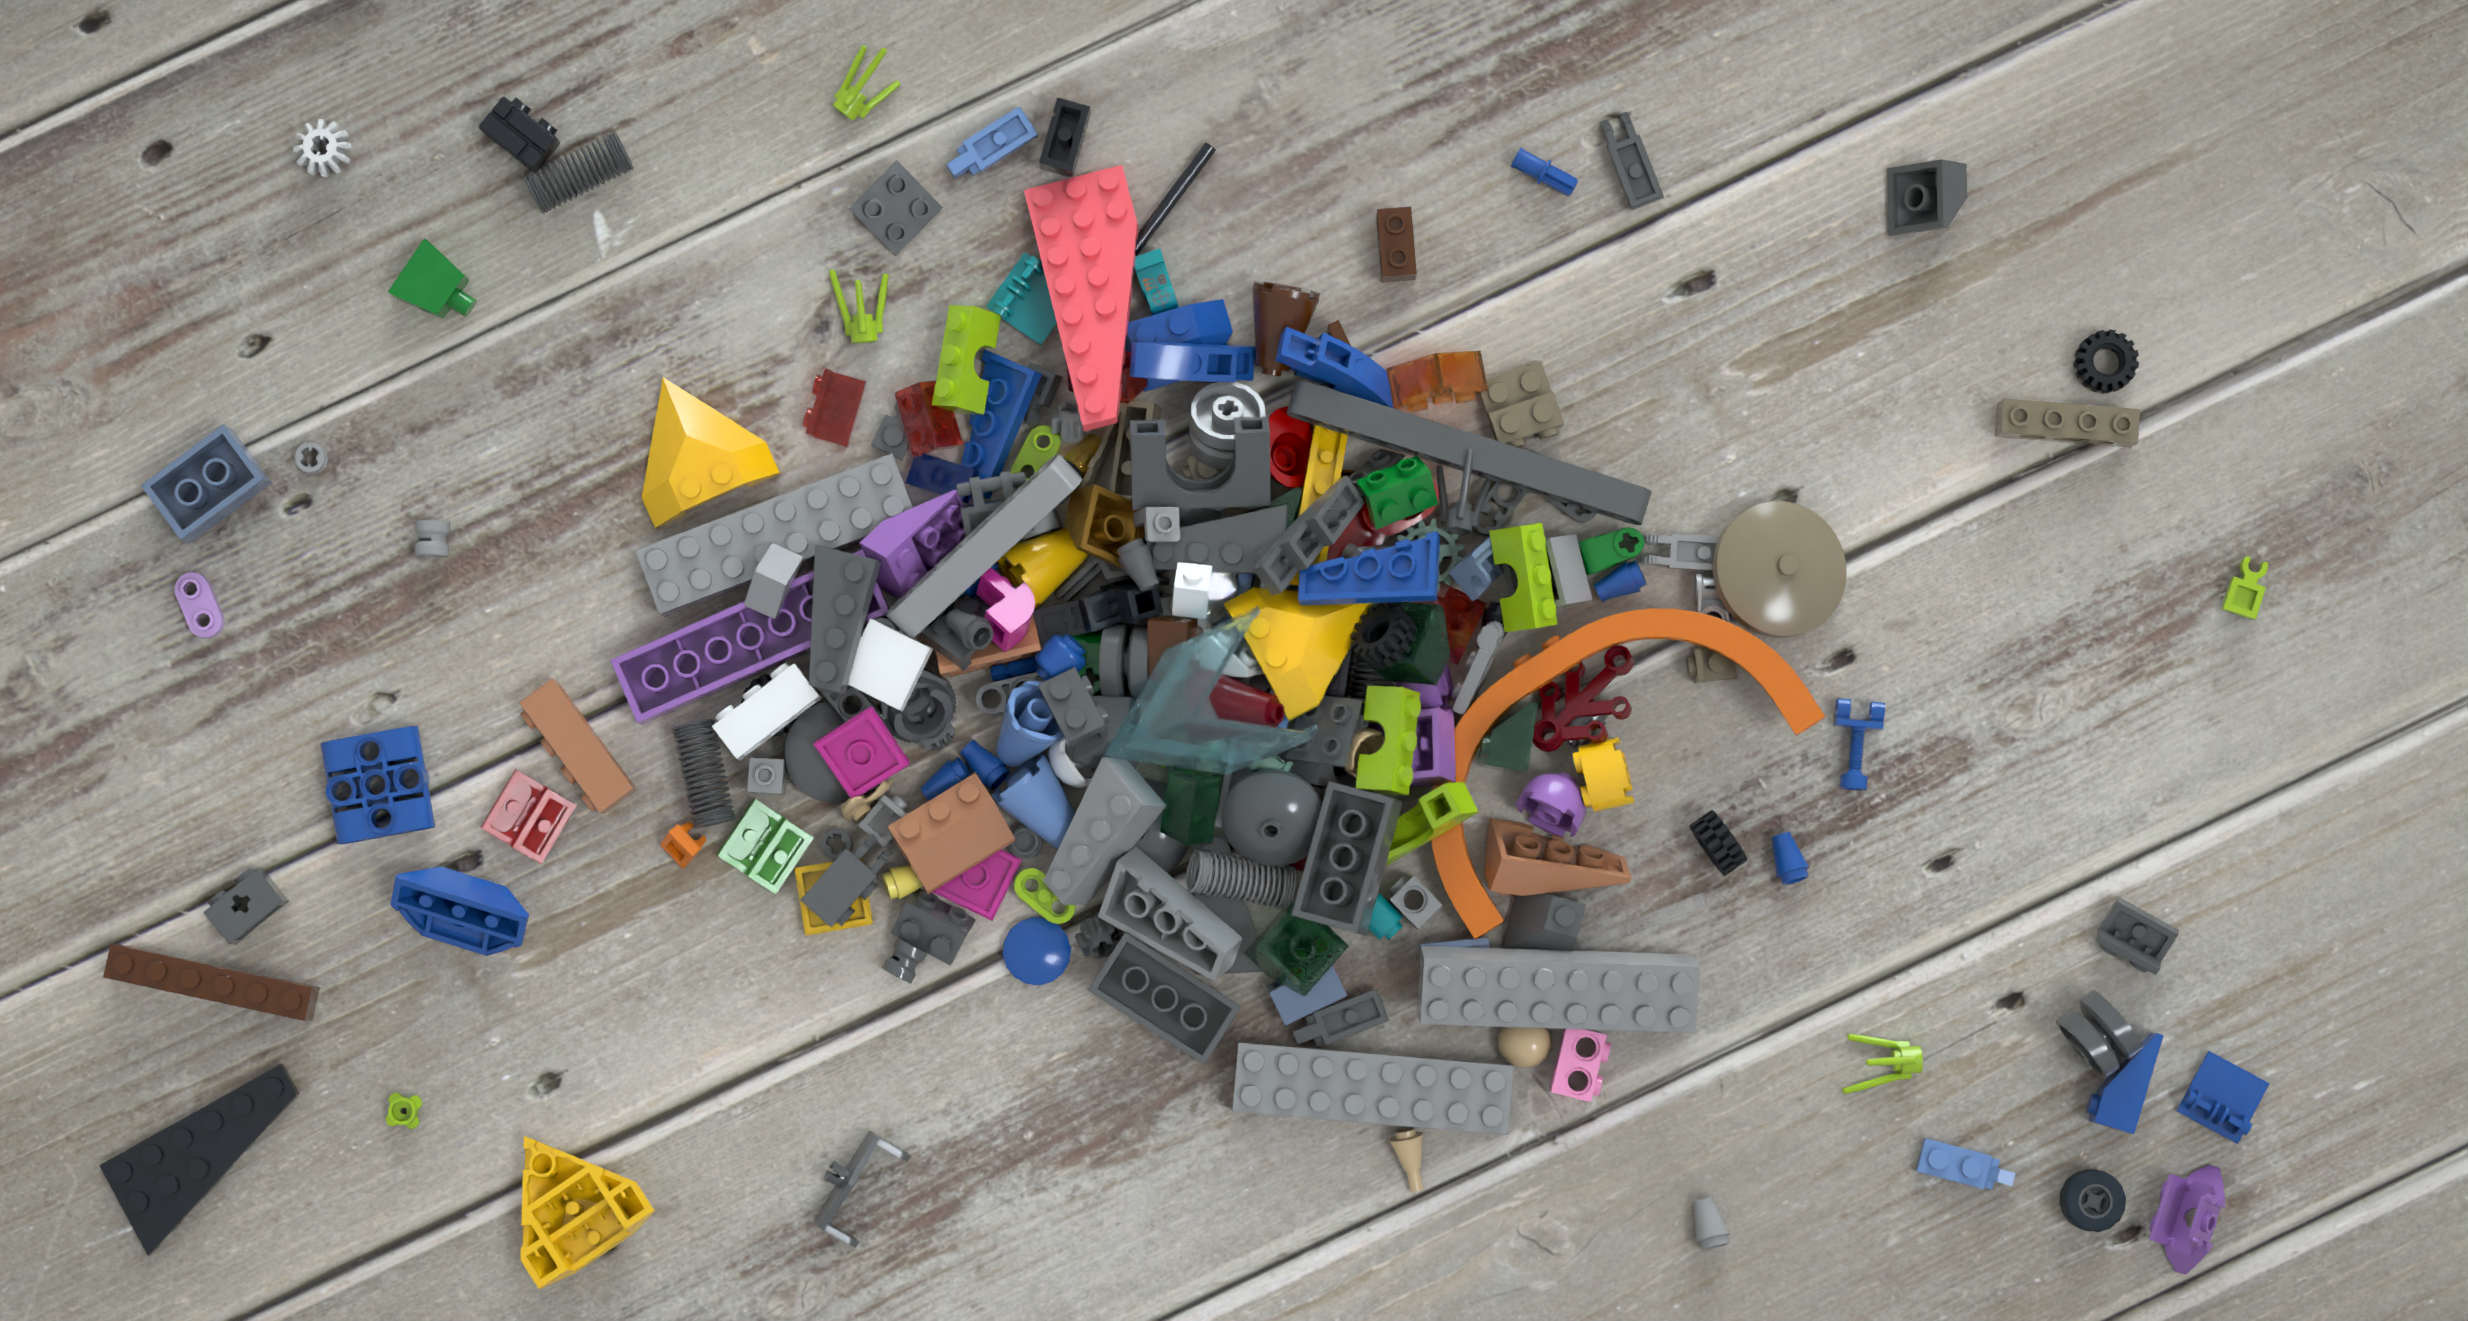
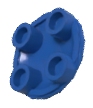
(1036, 951)

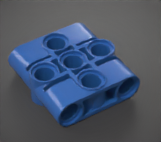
(349, 755)

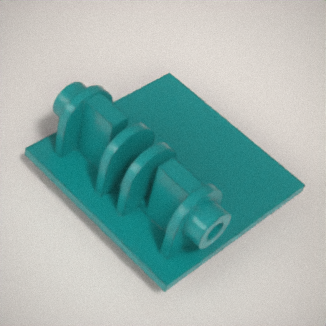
(1025, 300)

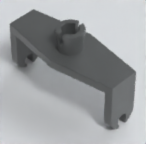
(845, 1180)

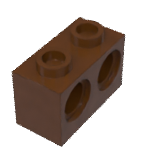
(1396, 244)

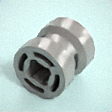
(432, 538)

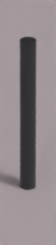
(1173, 196)

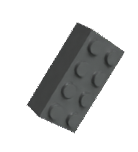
(1347, 858)
(1164, 998)

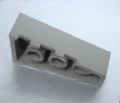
(1104, 829)
(1167, 916)

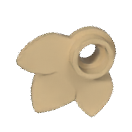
(859, 806)

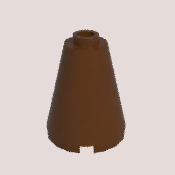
(1274, 310)

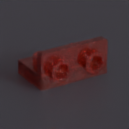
(834, 407)
(926, 425)

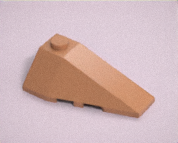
(1534, 864)

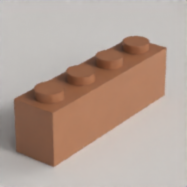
(577, 746)

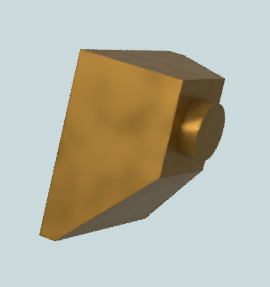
(1101, 522)

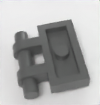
(976, 513)

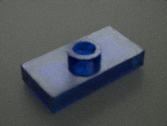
(938, 475)

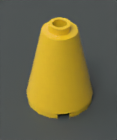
(1042, 563)

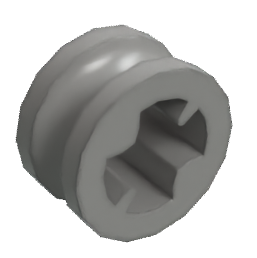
(300, 458)

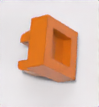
(681, 845)

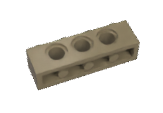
(2067, 423)

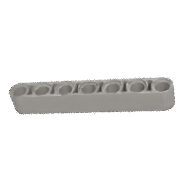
(984, 546)

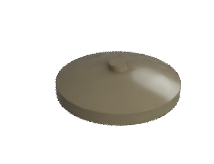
(1779, 569)

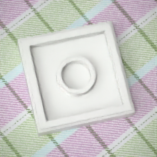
(888, 664)

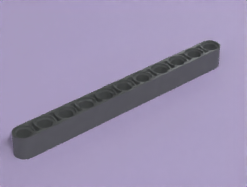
(1450, 445)

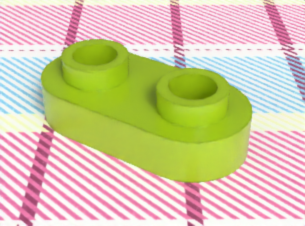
(1032, 454)
(1042, 898)

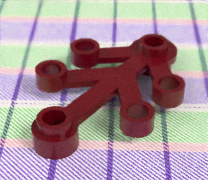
(1580, 704)

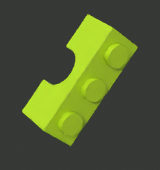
(956, 381)
(1526, 553)
(1390, 767)

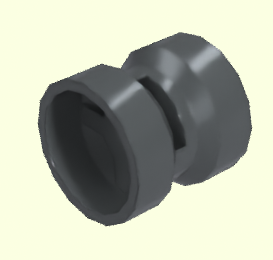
(904, 960)

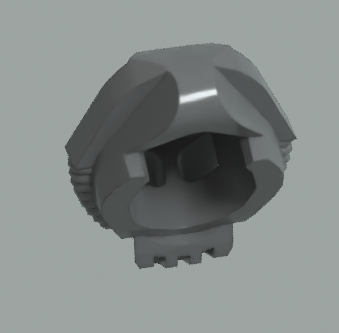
(926, 714)

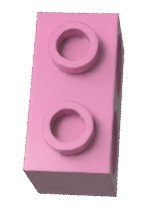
(1569, 1061)

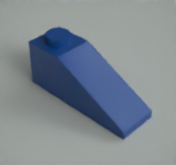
(2124, 1092)

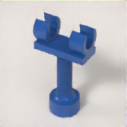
(1853, 778)

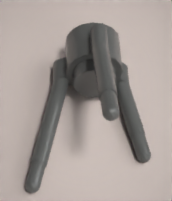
(1460, 517)

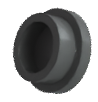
(1027, 843)

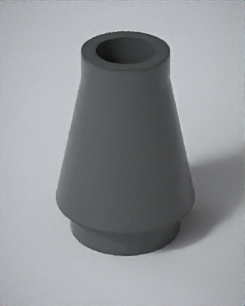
(1138, 563)
(971, 629)

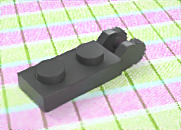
(1632, 164)

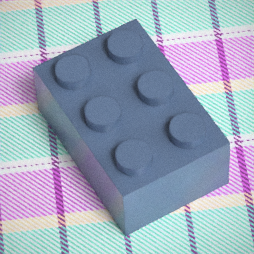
(206, 484)

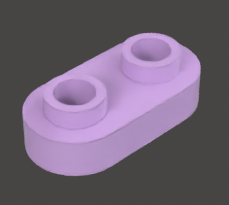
(200, 603)

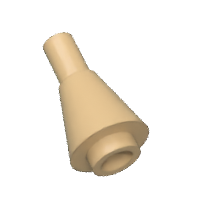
(1408, 1148)

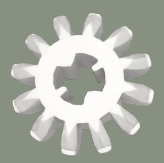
(334, 145)

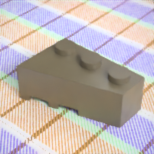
(1112, 461)

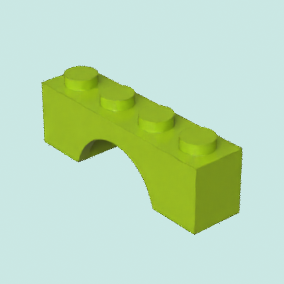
(1431, 817)

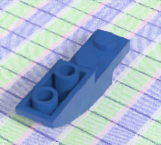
(1192, 361)
(1335, 363)

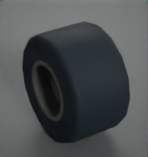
(2104, 1201)

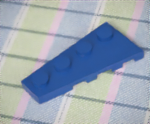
(1006, 405)
(1381, 576)

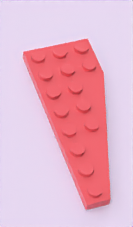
(1088, 259)

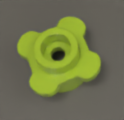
(398, 1102)

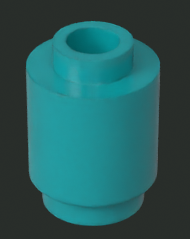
(1384, 919)

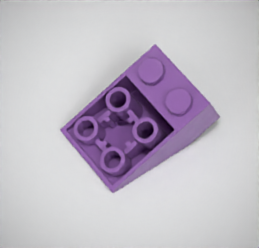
(915, 541)
(1435, 748)

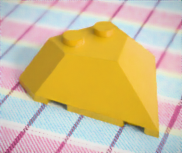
(698, 456)
(1297, 644)
(573, 1212)

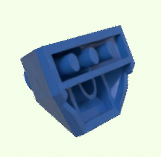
(1191, 324)
(460, 910)

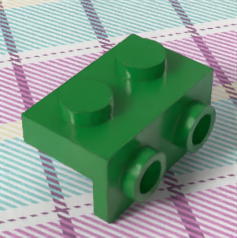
(1398, 491)

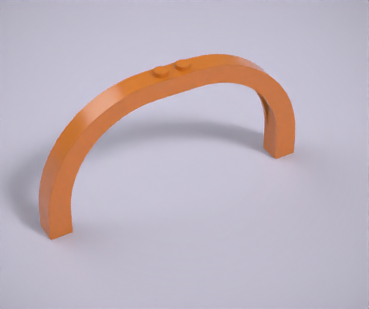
(1561, 655)

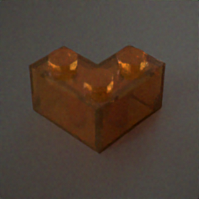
(1437, 380)

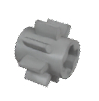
(1068, 422)

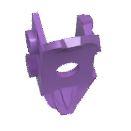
(2178, 1196)

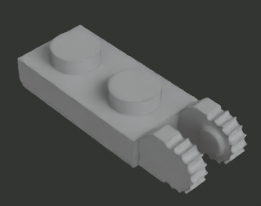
(1685, 551)
(1478, 666)

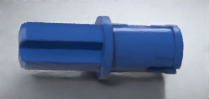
(1544, 172)

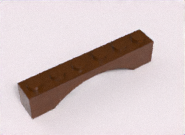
(211, 982)

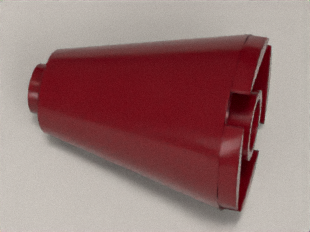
(1245, 703)

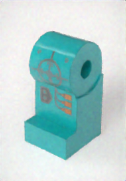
(1155, 282)

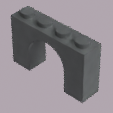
(1240, 485)

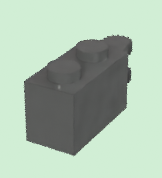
(844, 884)

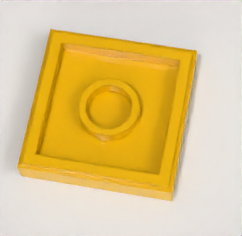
(813, 924)

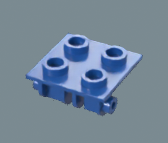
(2223, 1097)

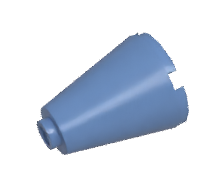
(1026, 726)
(1037, 800)

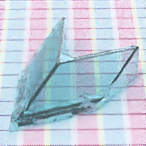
(1176, 721)

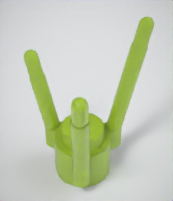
(851, 100)
(863, 327)
(1905, 1060)

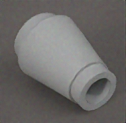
(1709, 1224)

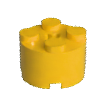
(1604, 775)

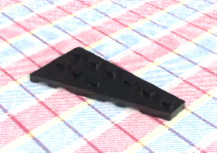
(182, 1163)

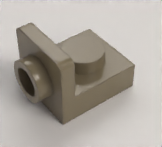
(1709, 666)

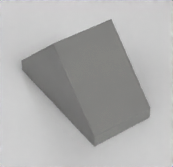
(772, 580)

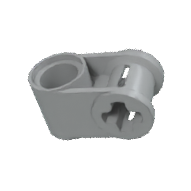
(1707, 598)

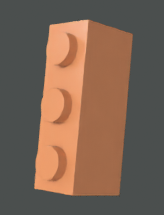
(994, 655)
(951, 833)

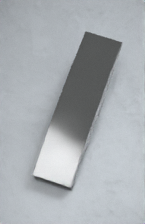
(1308, 535)

